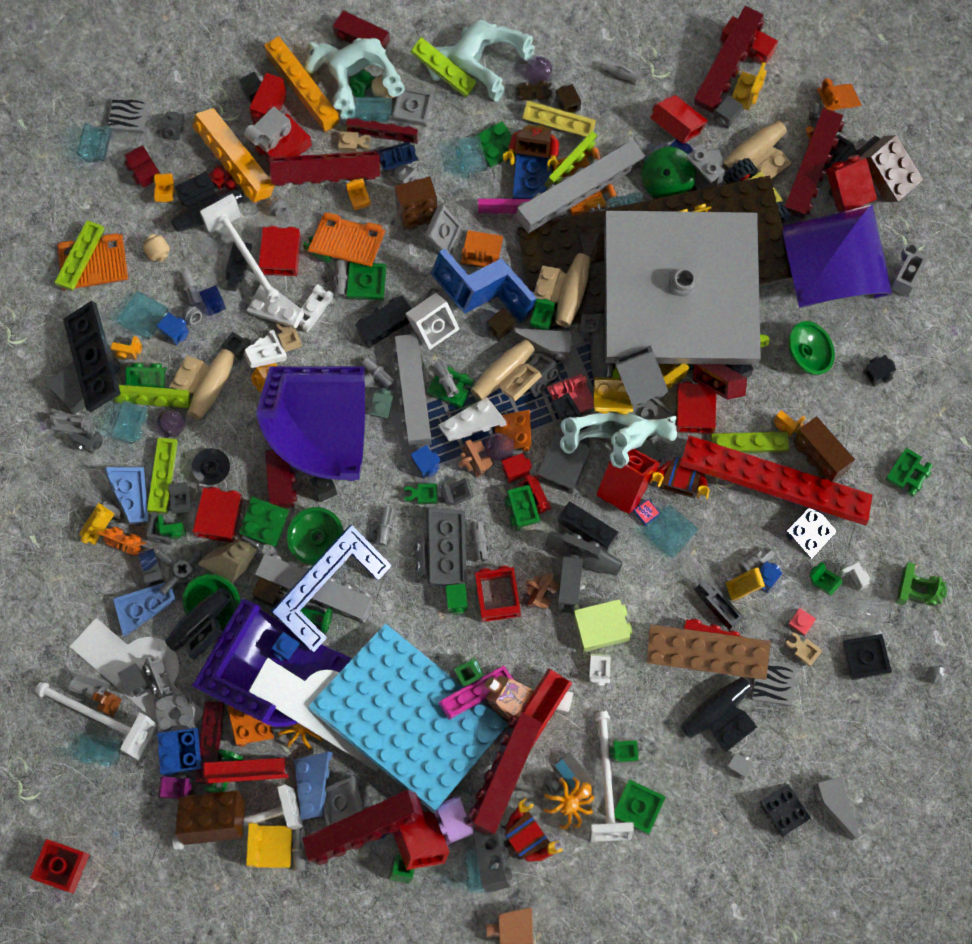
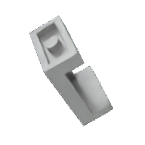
(708, 171)

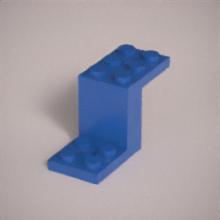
(483, 285)

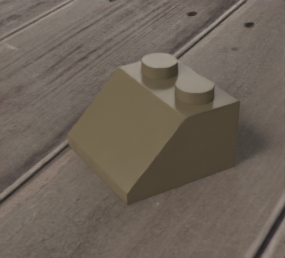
(229, 559)

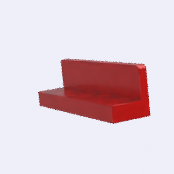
(546, 698)
(244, 770)

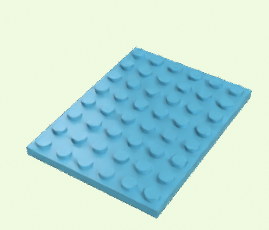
(392, 715)

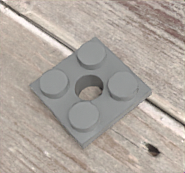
(164, 707)

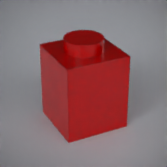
(516, 467)

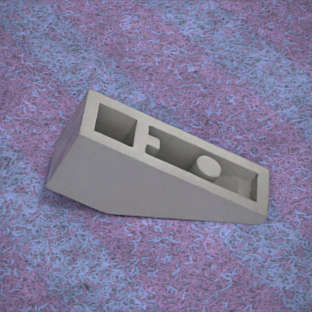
(548, 342)
(836, 803)

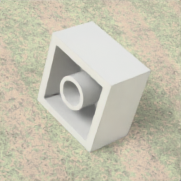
(432, 321)

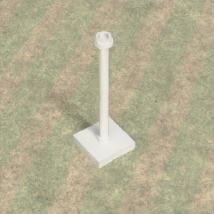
(222, 214)
(137, 736)
(289, 809)
(609, 831)

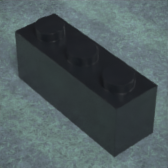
(383, 321)
(587, 526)

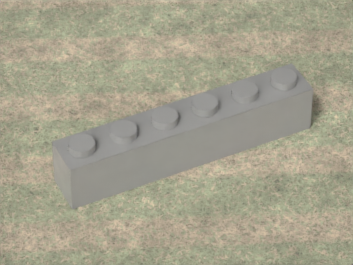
(413, 390)
(331, 595)

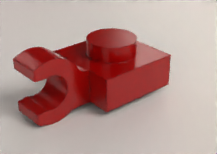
(222, 178)

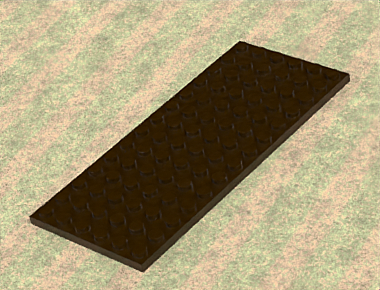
(559, 242)

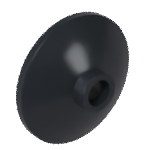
(206, 459)

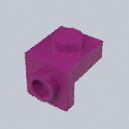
(174, 787)

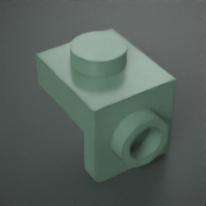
(382, 402)

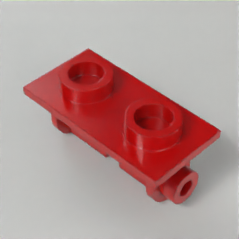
(539, 497)

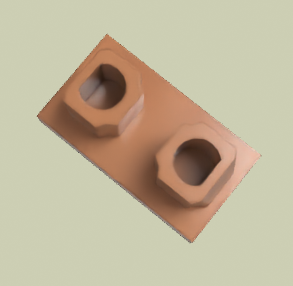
(471, 459)
(539, 588)

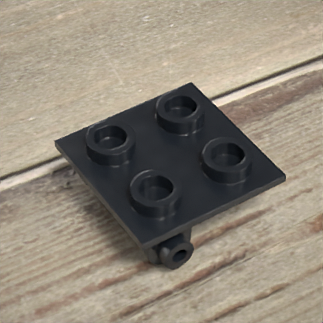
(784, 810)

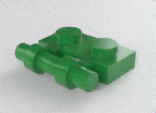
(438, 391)
(905, 467)

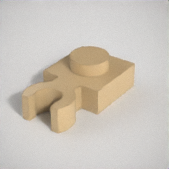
(350, 141)
(288, 338)
(806, 650)

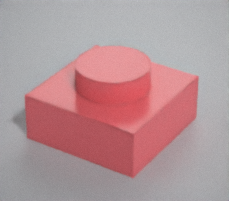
(801, 622)

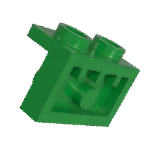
(146, 375)
(522, 507)

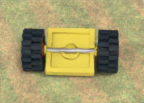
(747, 170)

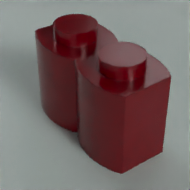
(141, 165)

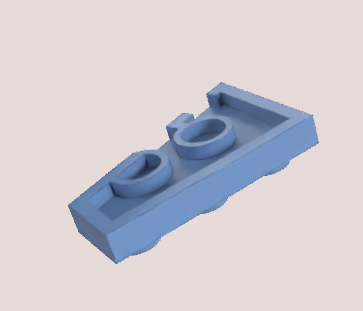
(130, 492)
(141, 606)
(311, 782)

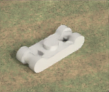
(313, 308)

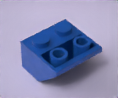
(179, 752)

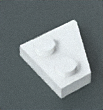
(265, 351)

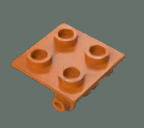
(838, 96)
(481, 248)
(517, 429)
(116, 538)
(248, 729)

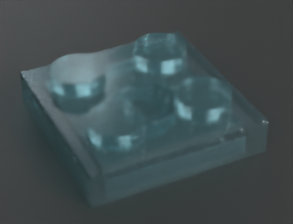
(142, 315)
(671, 531)

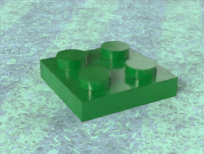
(495, 143)
(366, 281)
(264, 521)
(639, 806)

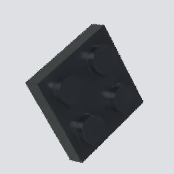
(867, 657)

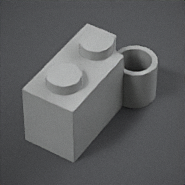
(268, 129)
(910, 270)

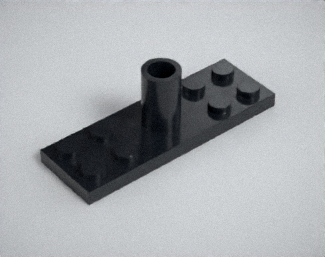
(91, 356)

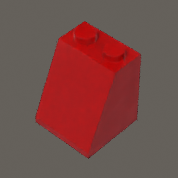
(627, 485)

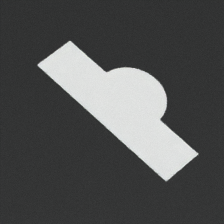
(111, 655)
(293, 698)

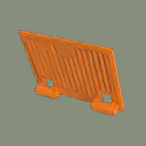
(597, 198)
(347, 240)
(104, 265)

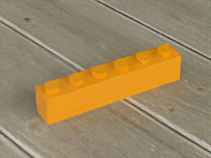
(302, 84)
(233, 155)

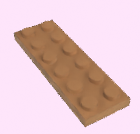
(708, 652)

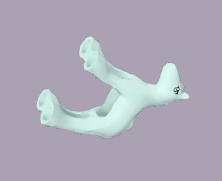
(470, 48)
(348, 62)
(624, 430)

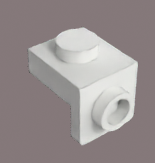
(859, 576)
(599, 669)

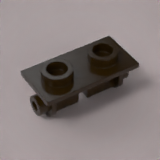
(526, 90)

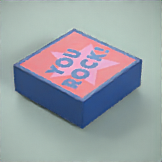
(646, 512)

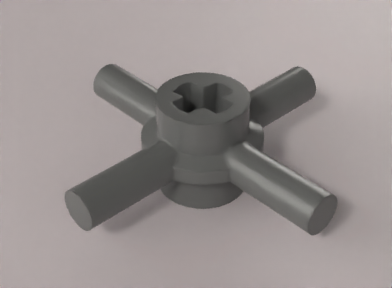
(175, 577)

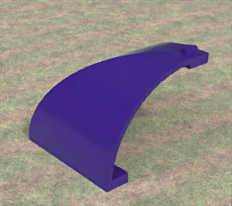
(837, 257)
(316, 418)
(241, 655)

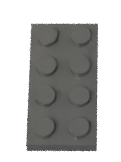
(446, 547)

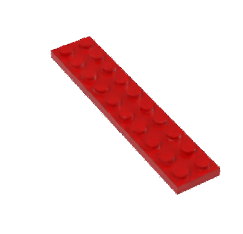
(777, 480)

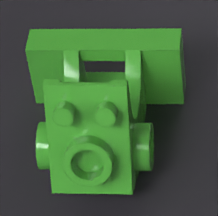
(935, 592)

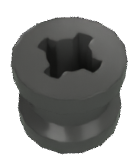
(553, 783)

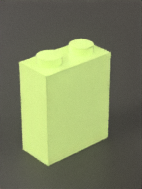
(602, 625)

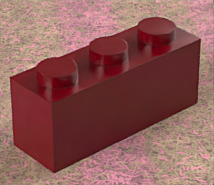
(350, 27)
(720, 380)
(280, 481)

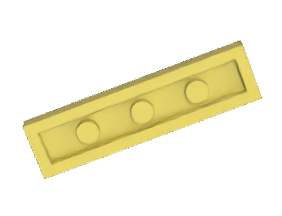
(558, 118)

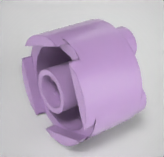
(453, 820)

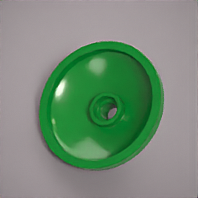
(681, 175)
(811, 348)
(304, 531)
(204, 586)

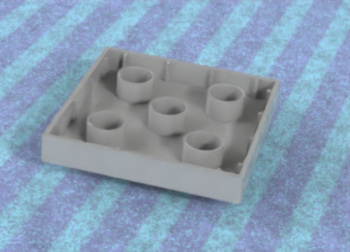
(682, 286)

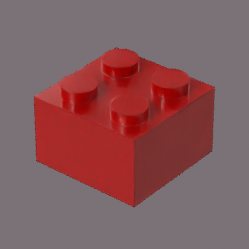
(60, 866)

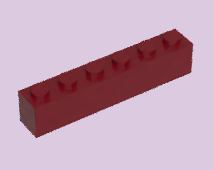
(729, 58)
(813, 163)
(324, 167)
(504, 773)
(362, 827)

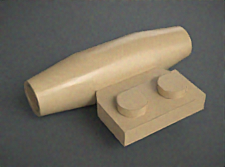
(761, 151)
(564, 288)
(508, 373)
(203, 381)

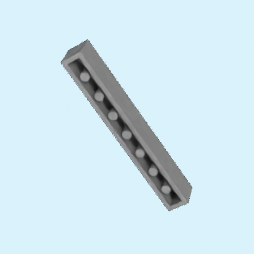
(579, 186)

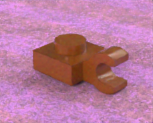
(107, 702)

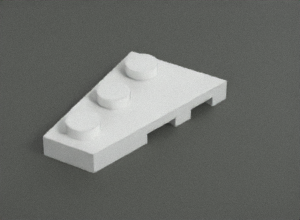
(280, 311)
(472, 419)

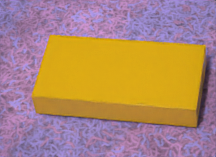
(745, 584)

